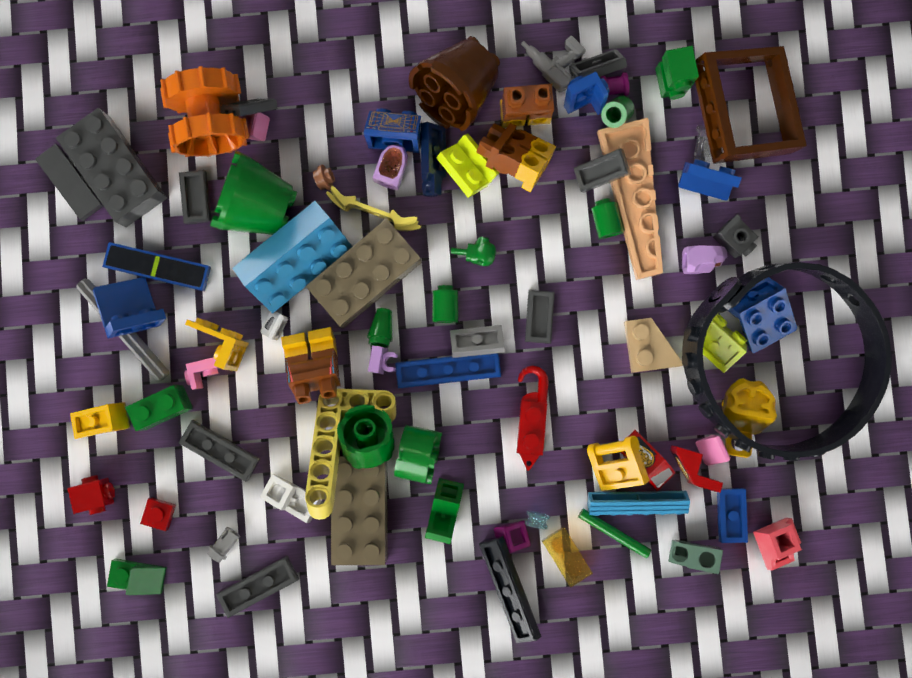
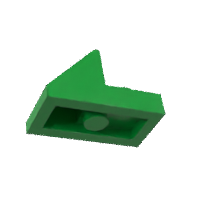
(136, 577)

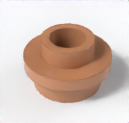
(323, 177)

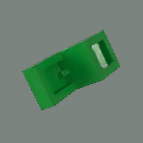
(444, 511)

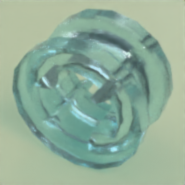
(537, 520)

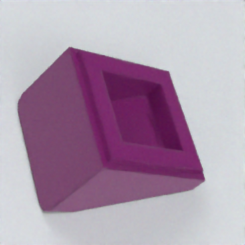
(514, 535)

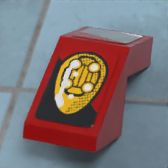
(689, 464)
(656, 466)

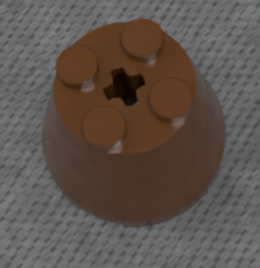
(455, 83)

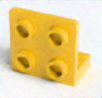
(230, 353)

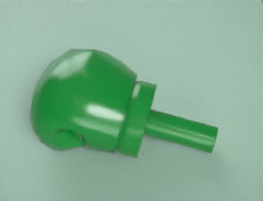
(480, 253)

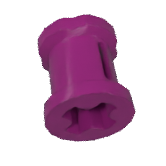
(618, 84)

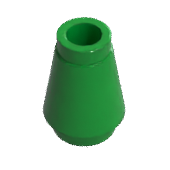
(381, 328)

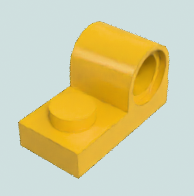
(100, 420)

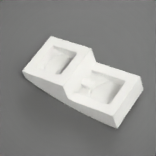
(287, 497)

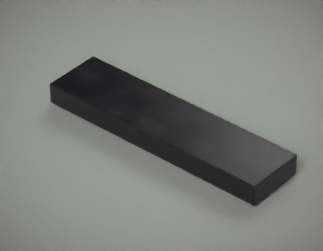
(510, 590)

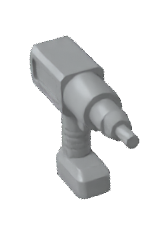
(553, 69)

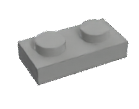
(477, 341)

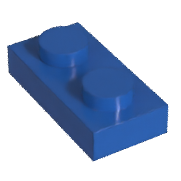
(732, 515)

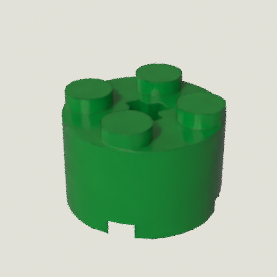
(366, 436)
(417, 454)

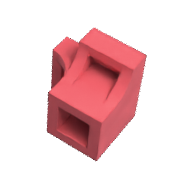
(778, 543)

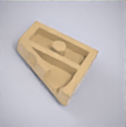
(648, 347)

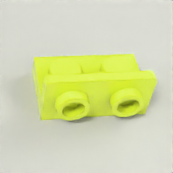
(467, 166)
(723, 345)

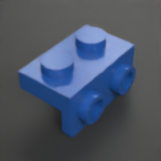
(585, 91)
(706, 181)

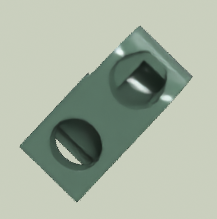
(696, 556)

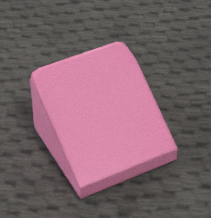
(257, 126)
(713, 450)

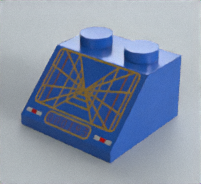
(389, 128)

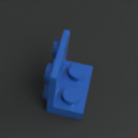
(127, 307)
(765, 314)

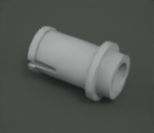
(223, 545)

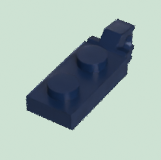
(432, 143)

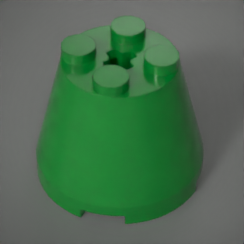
(252, 198)

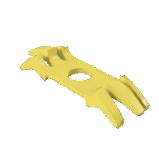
(349, 202)

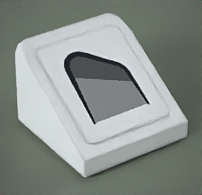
(274, 325)

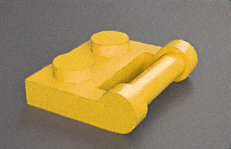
(619, 472)

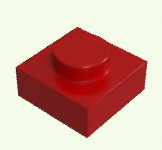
(158, 514)

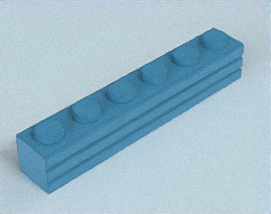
(638, 503)

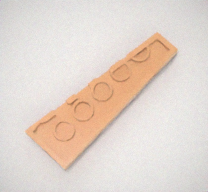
(636, 195)

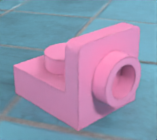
(193, 371)

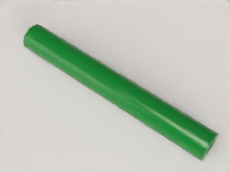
(615, 533)

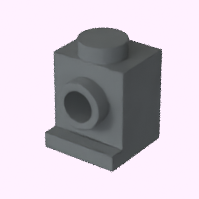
(728, 237)

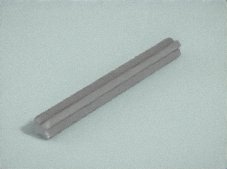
(131, 340)

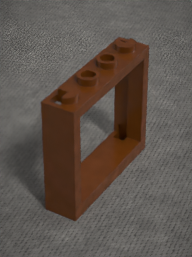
(716, 114)

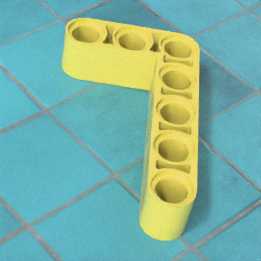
(329, 440)

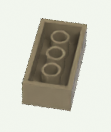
(364, 273)
(359, 516)

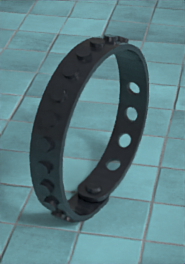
(872, 385)

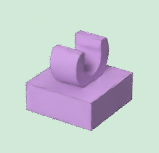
(379, 359)

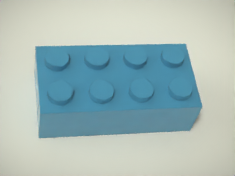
(292, 257)

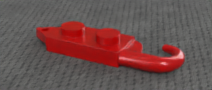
(532, 418)

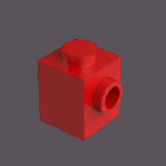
(91, 495)

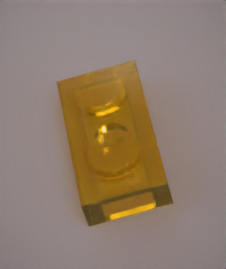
(567, 556)

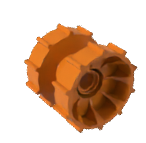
(200, 95)

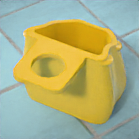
(750, 409)

